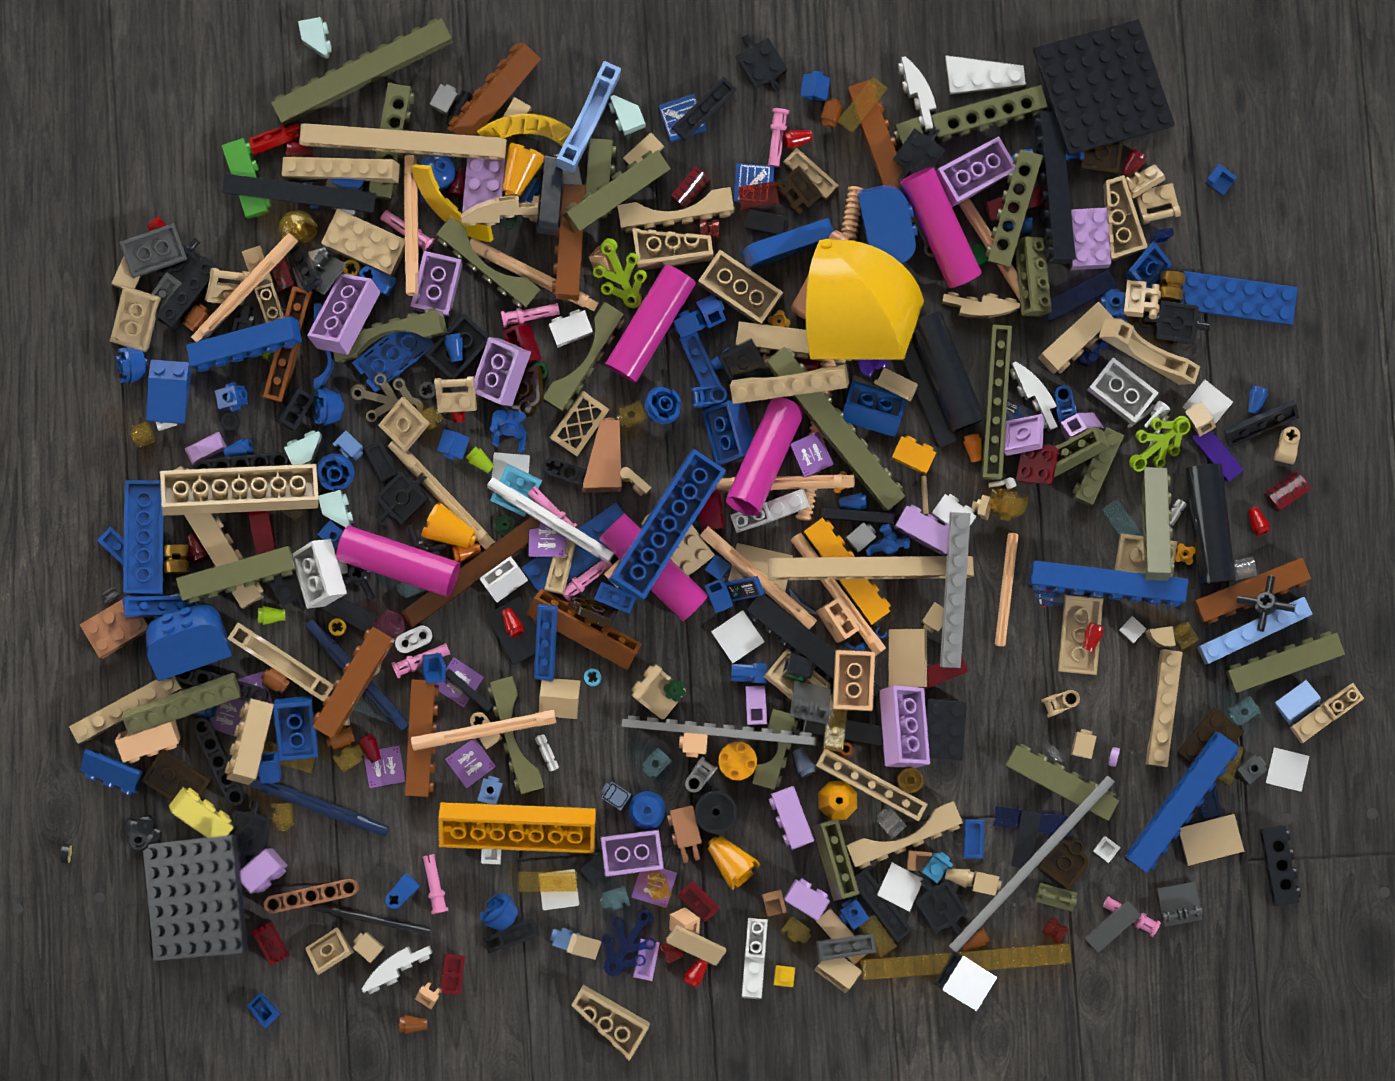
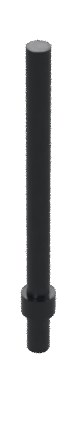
(336, 911)

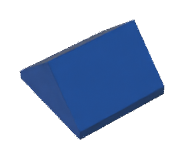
(1149, 266)

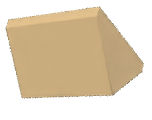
(560, 696)
(328, 950)

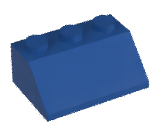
(873, 409)
(728, 431)
(111, 771)

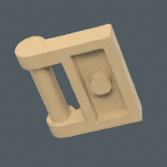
(1158, 197)
(219, 292)
(458, 400)
(640, 486)

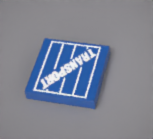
(674, 110)
(751, 174)

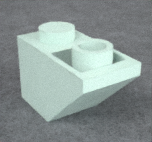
(314, 37)
(628, 115)
(304, 450)
(334, 507)

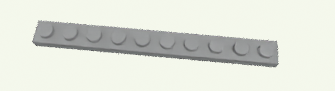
(726, 731)

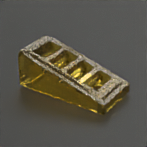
(1229, 774)

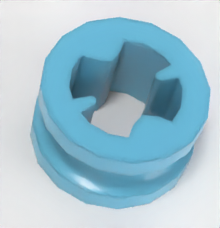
(598, 675)

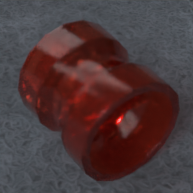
(714, 228)
(1055, 930)
(672, 955)

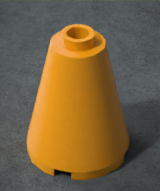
(520, 168)
(448, 528)
(732, 861)

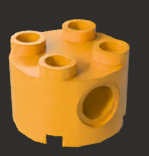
(737, 760)

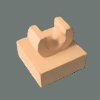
(427, 997)

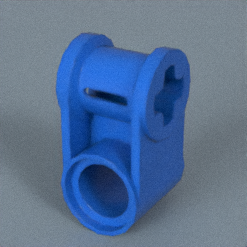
(382, 280)
(707, 396)
(1064, 406)
(404, 889)

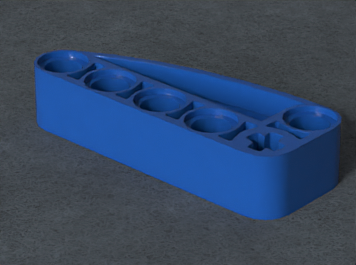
(786, 244)

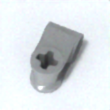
(700, 774)

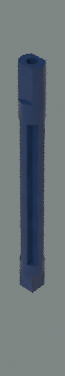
(372, 690)
(321, 806)

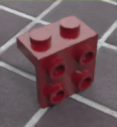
(1038, 466)

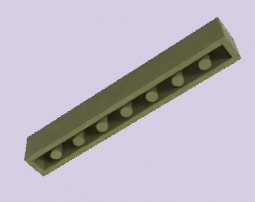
(996, 402)

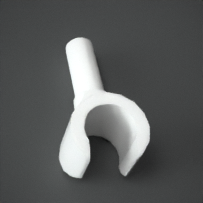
(1009, 482)

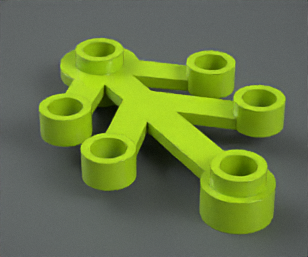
(621, 276)
(1178, 427)

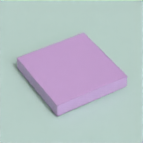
(1024, 434)

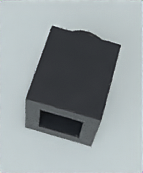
(797, 668)

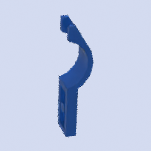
(320, 381)

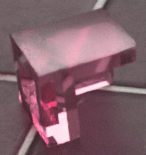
(390, 624)

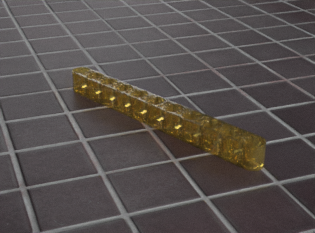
(986, 959)

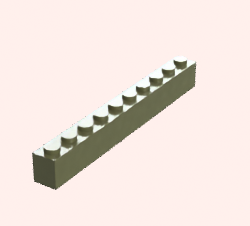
(362, 71)
(840, 435)

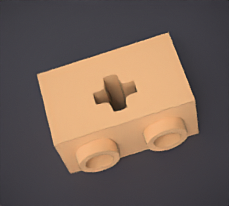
(837, 620)

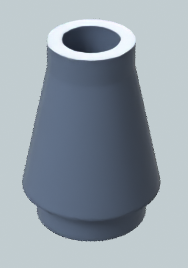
(803, 763)

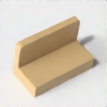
(897, 384)

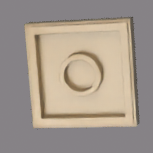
(404, 424)

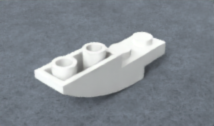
(917, 87)
(1031, 387)
(772, 511)
(754, 958)
(388, 971)

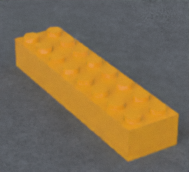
(517, 827)

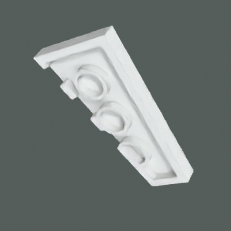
(979, 75)

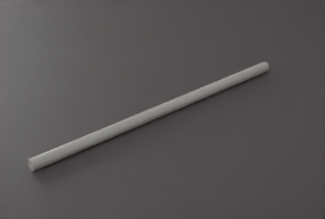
(1032, 863)

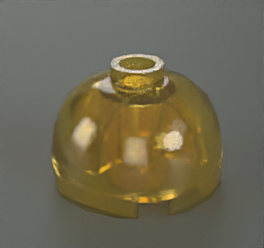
(299, 225)
(1008, 503)

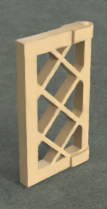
(585, 438)

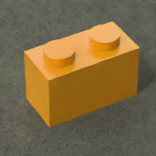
(913, 455)

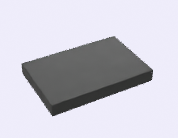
(153, 250)

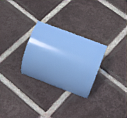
(1298, 702)

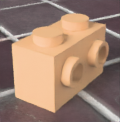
(693, 744)

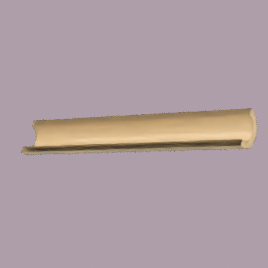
(924, 494)

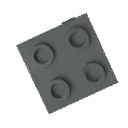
(328, 269)
(810, 702)
(1179, 904)

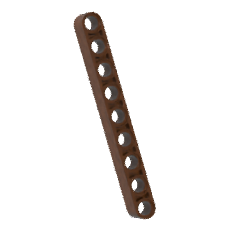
(471, 572)

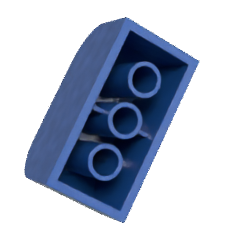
(888, 221)
(186, 640)

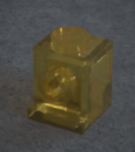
(432, 417)
(639, 417)
(142, 434)
(1185, 635)
(349, 758)
(283, 816)
(658, 894)
(796, 930)

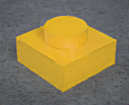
(784, 976)

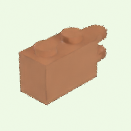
(685, 830)

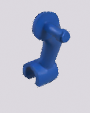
(861, 647)

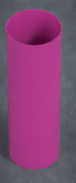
(941, 227)
(650, 323)
(765, 456)
(398, 561)
(672, 585)

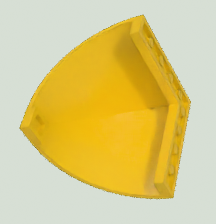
(859, 303)

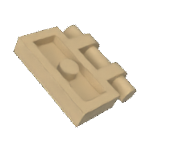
(1135, 299)

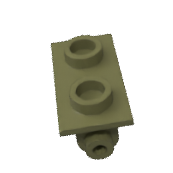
(1056, 897)

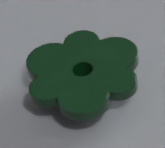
(508, 222)
(504, 530)
(679, 686)

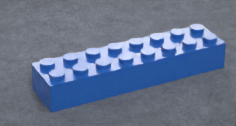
(667, 525)
(1106, 582)
(1181, 802)

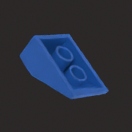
(168, 391)
(294, 728)

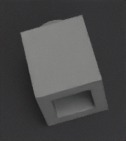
(444, 99)
(861, 537)

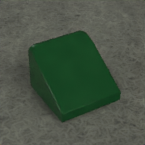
(979, 253)

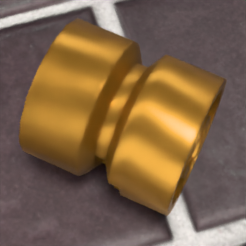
(1171, 286)
(176, 565)
(910, 780)

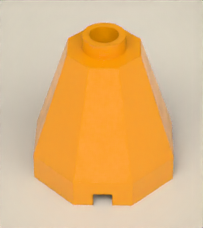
(827, 798)

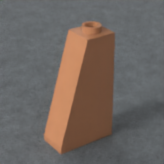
(605, 459)

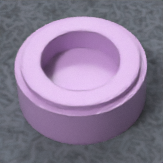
(1114, 756)

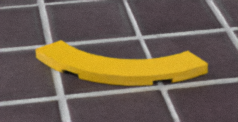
(527, 124)
(443, 207)

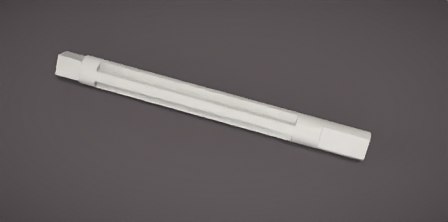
(550, 520)

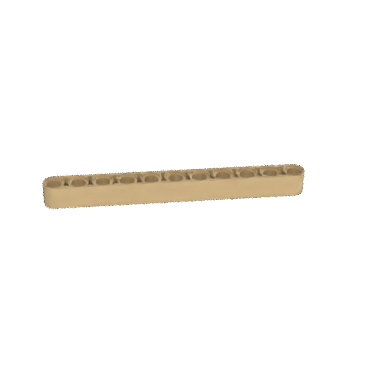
(403, 141)
(861, 568)

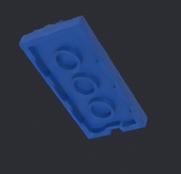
(392, 356)

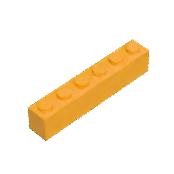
(860, 590)

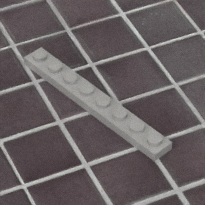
(955, 590)

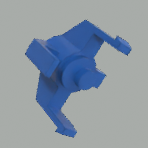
(509, 424)
(890, 542)

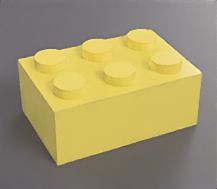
(200, 814)

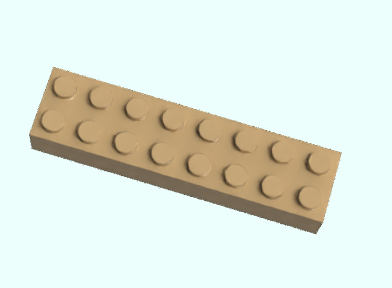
(239, 489)

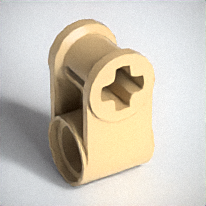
(1287, 449)
(1059, 702)
(490, 740)

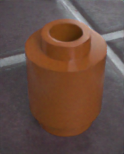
(831, 113)
(196, 317)
(275, 681)
(343, 739)

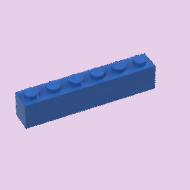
(244, 343)

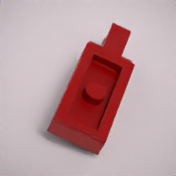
(274, 138)

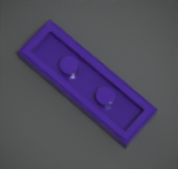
(1217, 454)

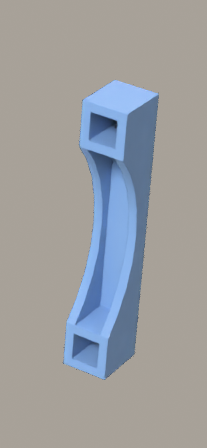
(589, 117)
(1248, 633)

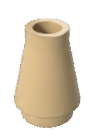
(962, 877)

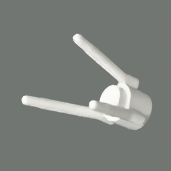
(1158, 410)

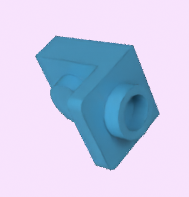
(936, 866)

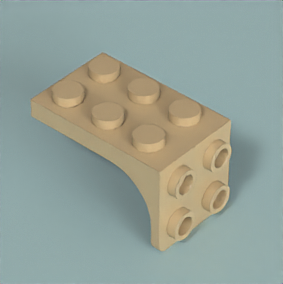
(691, 551)
(652, 694)

